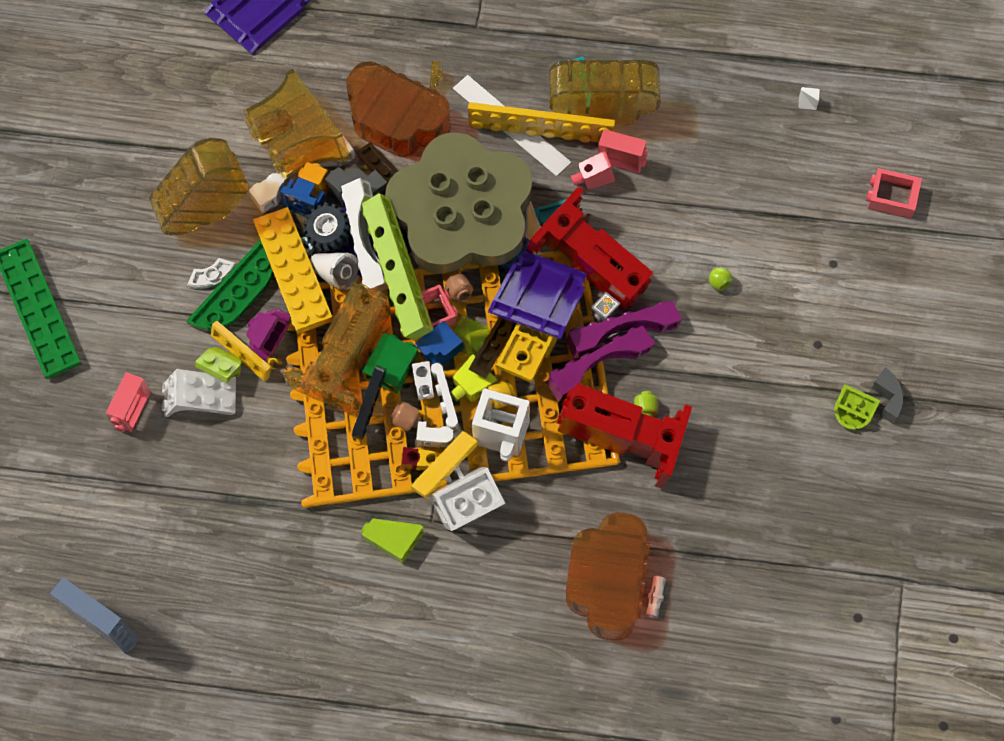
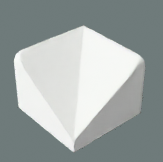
(808, 98)

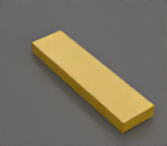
(239, 349)
(444, 465)

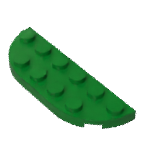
(235, 292)

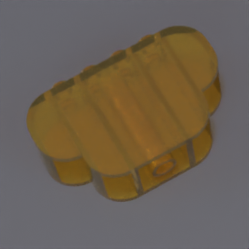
(605, 89)
(199, 188)

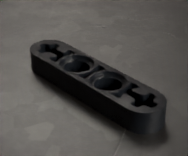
(369, 402)

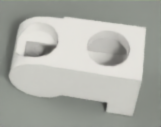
(423, 380)
(433, 437)

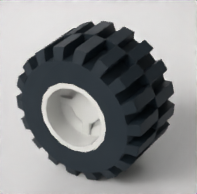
(328, 229)

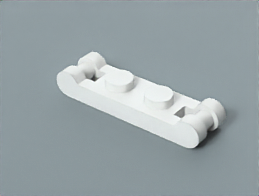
(443, 390)

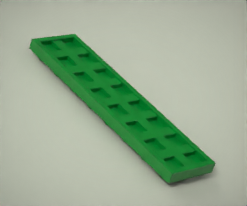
(37, 310)

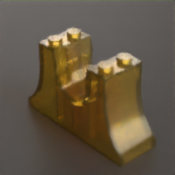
(295, 128)

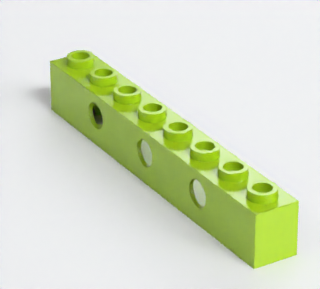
(401, 279)

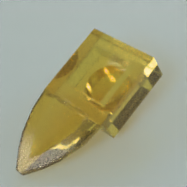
(436, 74)

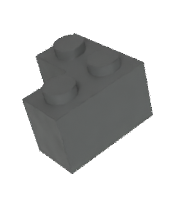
(338, 178)

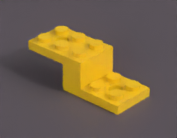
(529, 342)

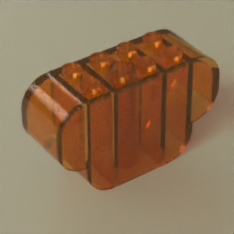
(394, 109)
(608, 575)

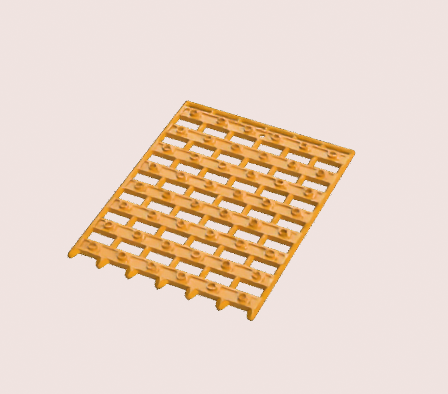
(359, 458)

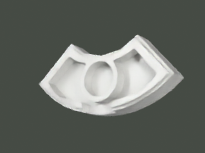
(212, 275)

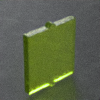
(471, 334)

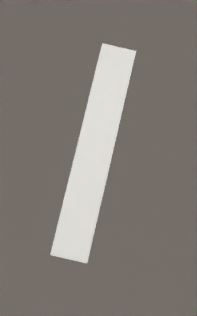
(535, 145)

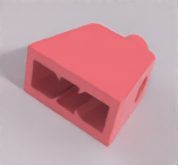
(594, 172)

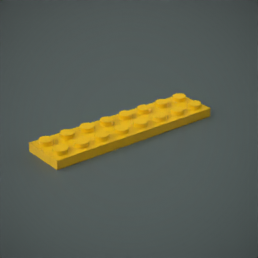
(537, 122)
(293, 270)

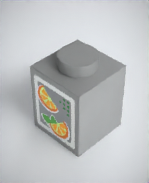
(605, 308)

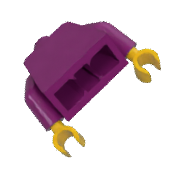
(267, 332)

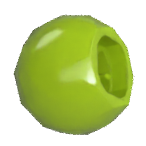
(720, 278)

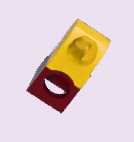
(417, 459)

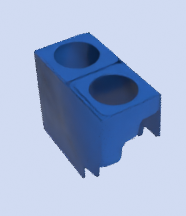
(440, 344)

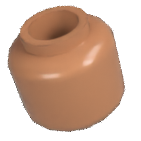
(459, 288)
(405, 416)

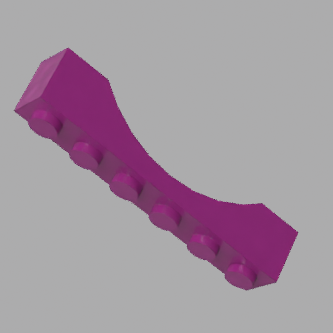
(658, 318)
(631, 345)

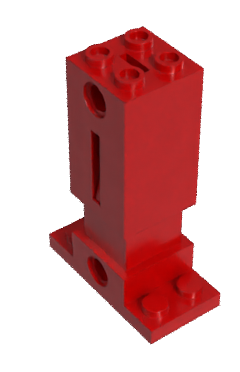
(593, 252)
(623, 428)

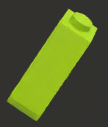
(392, 537)

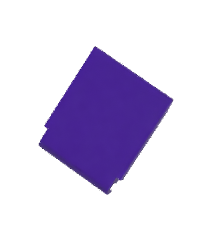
(253, 21)
(539, 294)

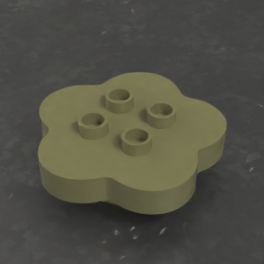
(462, 204)

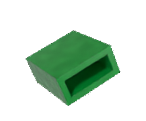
(395, 357)

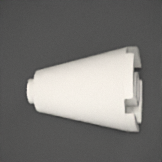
(336, 268)

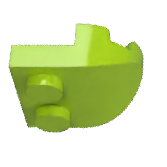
(219, 364)
(854, 408)

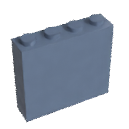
(94, 615)

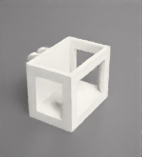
(497, 436)
(466, 497)

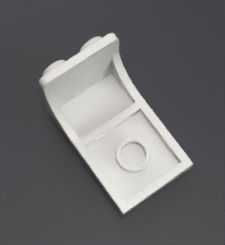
(198, 392)

